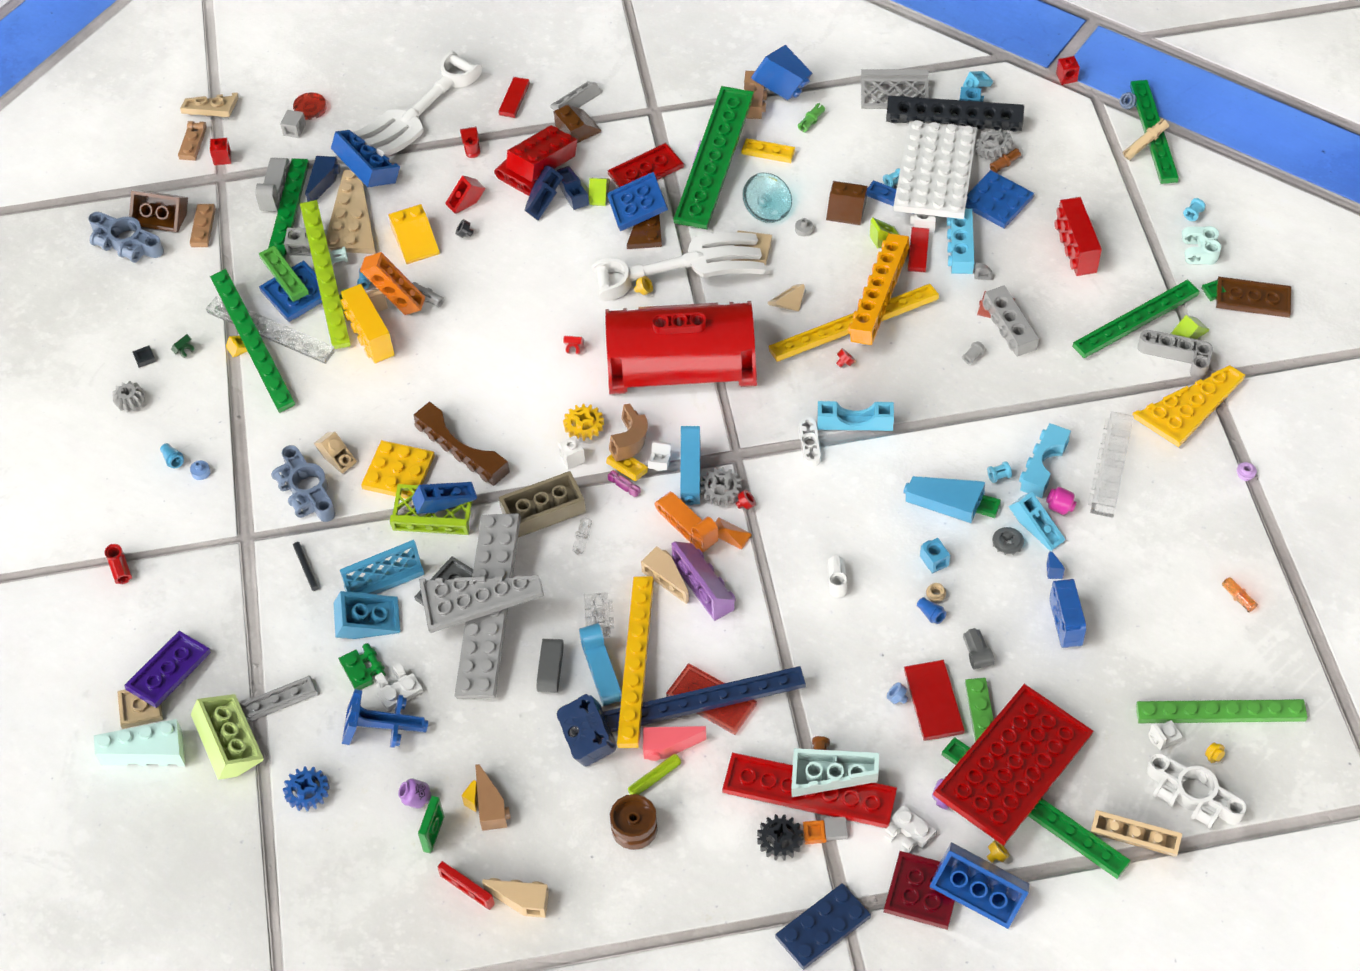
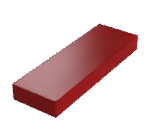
(514, 97)
(918, 249)
(466, 885)

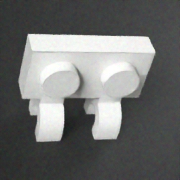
(406, 686)
(912, 826)

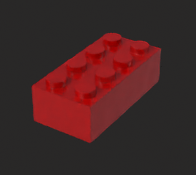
(546, 148)
(1078, 236)

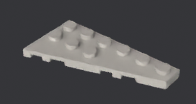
(469, 598)

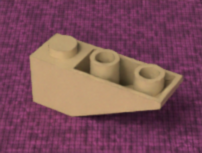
(525, 898)

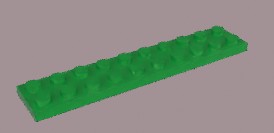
(713, 158)

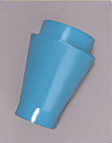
(172, 456)

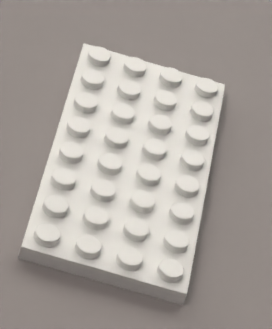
(935, 169)

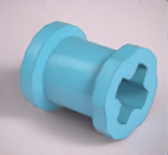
(888, 179)
(1192, 212)
(999, 472)

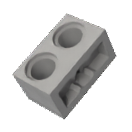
(297, 242)

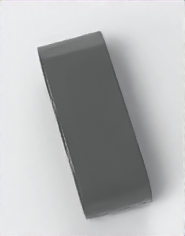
(550, 665)

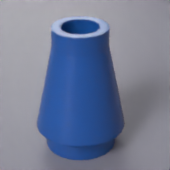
(933, 611)

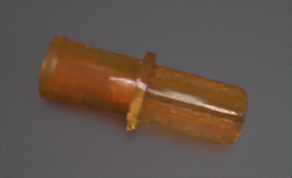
(1239, 594)

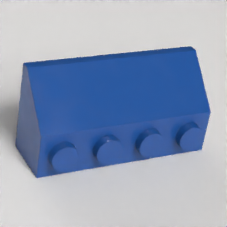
(979, 885)

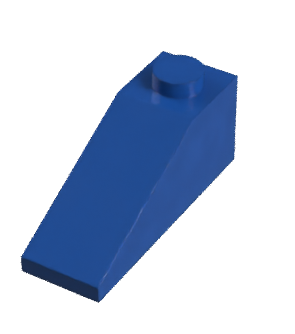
(438, 497)

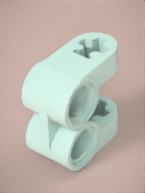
(1208, 244)

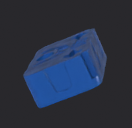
(1067, 613)

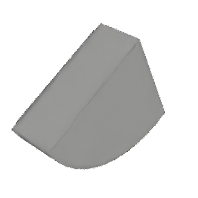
(982, 272)

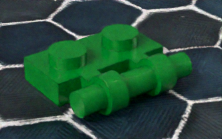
(355, 669)

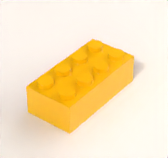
(366, 323)

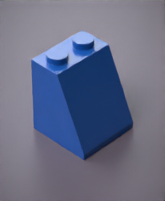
(783, 73)

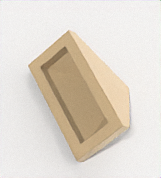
(789, 299)

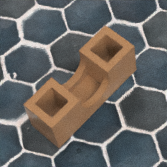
(760, 94)

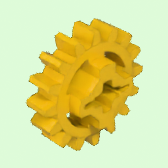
(583, 422)

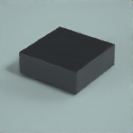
(144, 356)

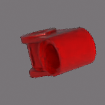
(471, 141)

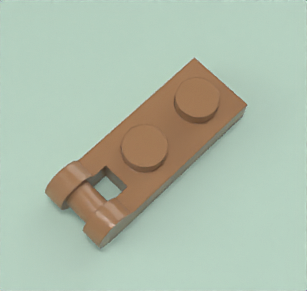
(192, 140)

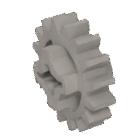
(994, 144)
(720, 486)

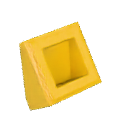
(235, 346)
(470, 796)

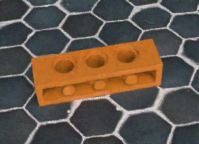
(392, 283)

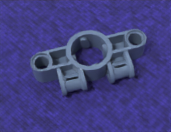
(108, 228)
(309, 500)

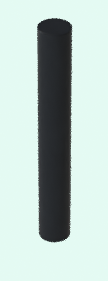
(305, 566)

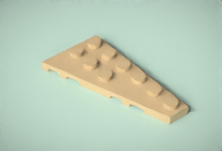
(350, 218)

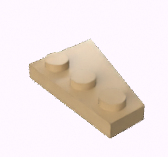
(216, 106)

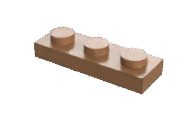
(202, 225)

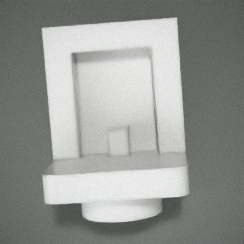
(660, 456)

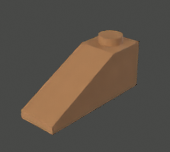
(491, 804)

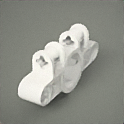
(1206, 810)

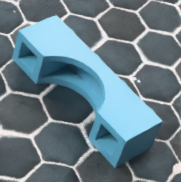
(875, 418)
(1053, 443)

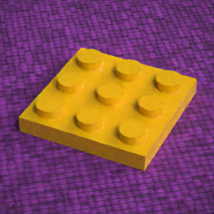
(397, 465)

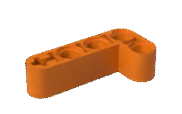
(697, 531)

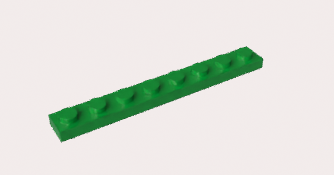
(1149, 117)
(289, 203)
(1135, 318)

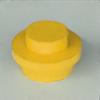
(1215, 752)

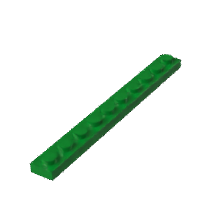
(252, 341)
(1061, 826)

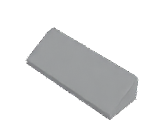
(578, 96)

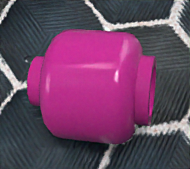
(1061, 500)

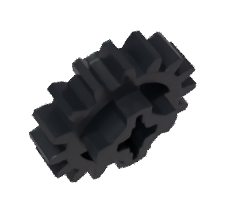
(788, 842)

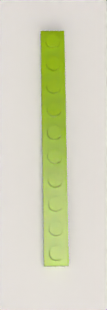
(325, 275)

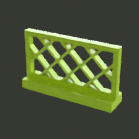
(427, 523)

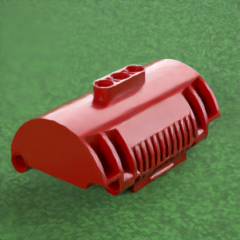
(680, 345)

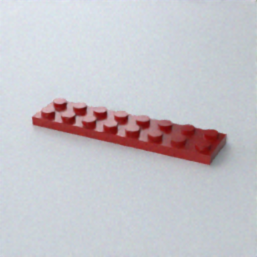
(772, 783)

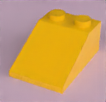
(413, 234)

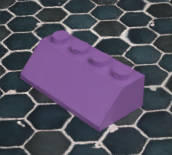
(702, 580)

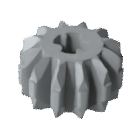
(128, 396)

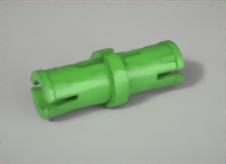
(811, 117)

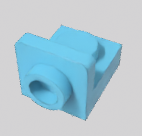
(977, 79)

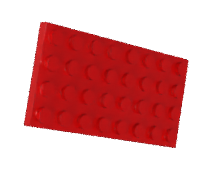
(1013, 764)

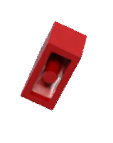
(465, 194)

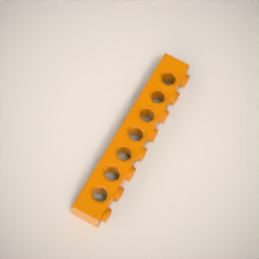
(879, 289)

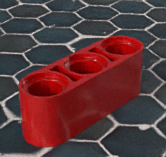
(513, 179)

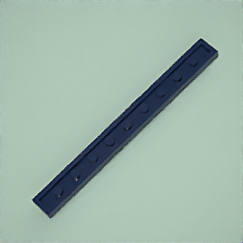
(715, 696)

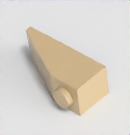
(665, 573)

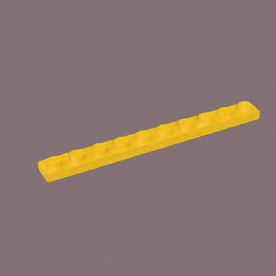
(839, 327)
(635, 662)

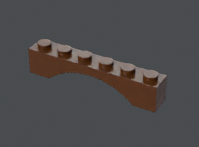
(485, 463)

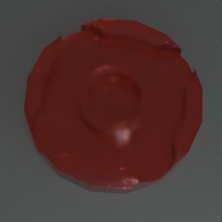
(311, 105)

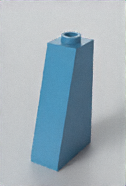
(690, 465)
(946, 496)

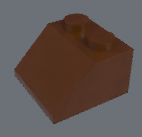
(575, 122)
(846, 203)

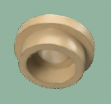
(938, 588)

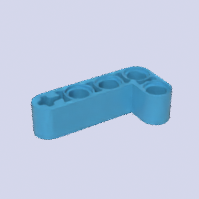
(600, 664)

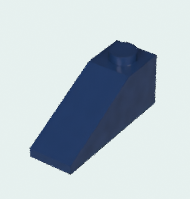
(322, 176)

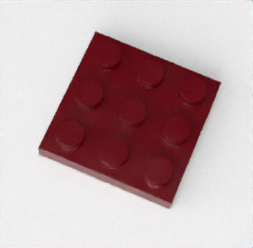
(911, 895)

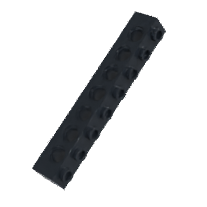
(962, 108)

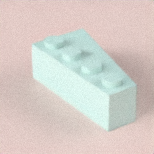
(142, 745)
(831, 770)

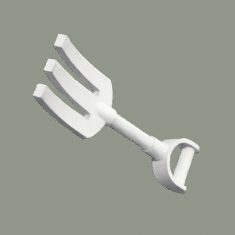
(407, 121)
(702, 256)

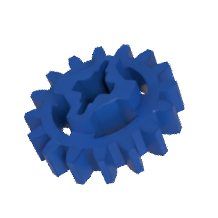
(306, 789)

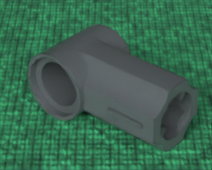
(979, 654)

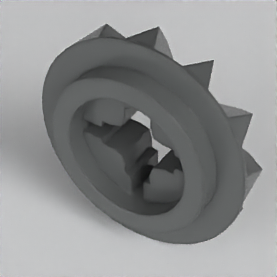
(1008, 533)

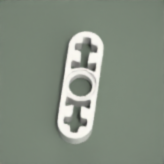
(806, 449)

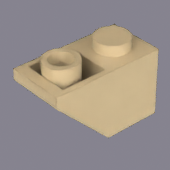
(335, 451)

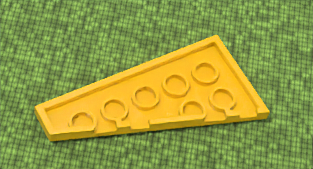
(1187, 408)

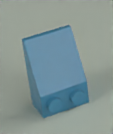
(365, 615)

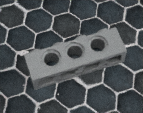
(1010, 321)

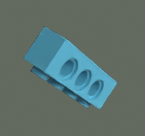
(961, 244)

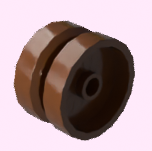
(633, 821)

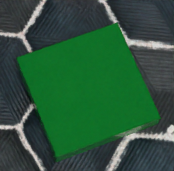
(431, 824)

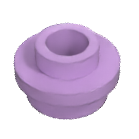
(1246, 475)

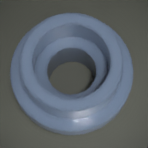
(1124, 99)

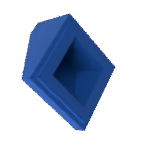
(1055, 569)

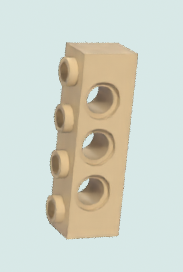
(1136, 833)

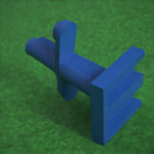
(358, 716)

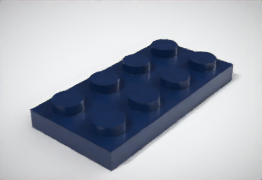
(822, 926)

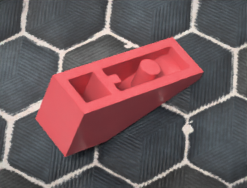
(666, 741)

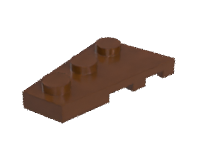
(646, 234)

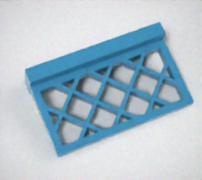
(389, 576)

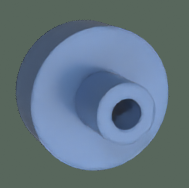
(200, 470)
(897, 693)

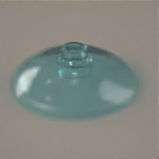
(774, 194)

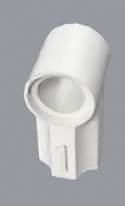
(837, 576)

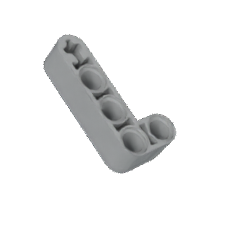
(270, 192)
(1178, 348)

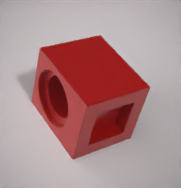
(1067, 70)
(220, 151)

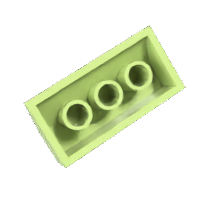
(226, 735)

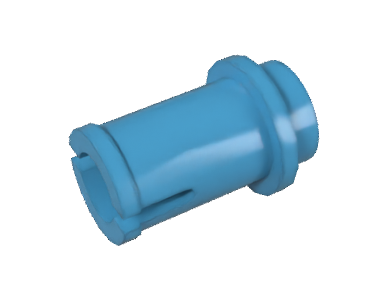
(363, 280)

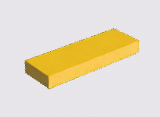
(768, 150)

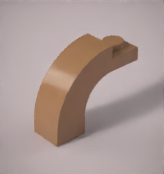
(632, 441)

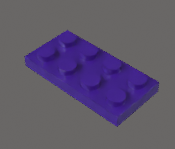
(167, 669)

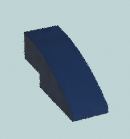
(572, 188)
(543, 192)

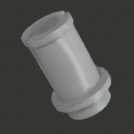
(976, 349)

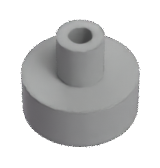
(803, 227)

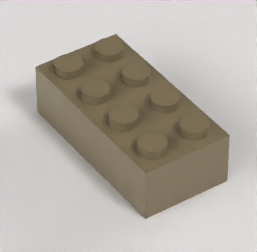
(544, 503)

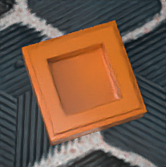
(814, 832)

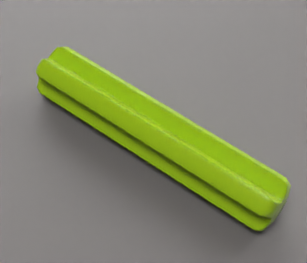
(654, 775)

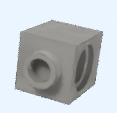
(293, 123)

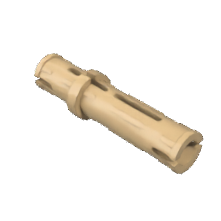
(1143, 141)

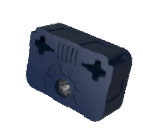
(584, 728)

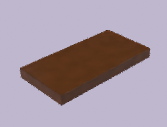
(1254, 297)

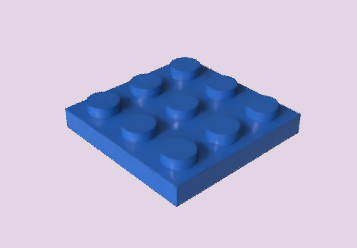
(998, 199)
(637, 201)
(281, 301)

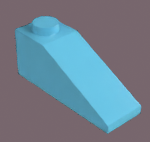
(1037, 521)

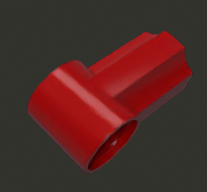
(118, 564)

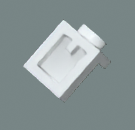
(1164, 735)

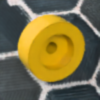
(643, 285)
(997, 851)

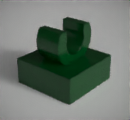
(180, 345)

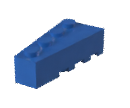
(363, 159)

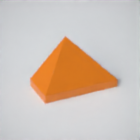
(732, 533)

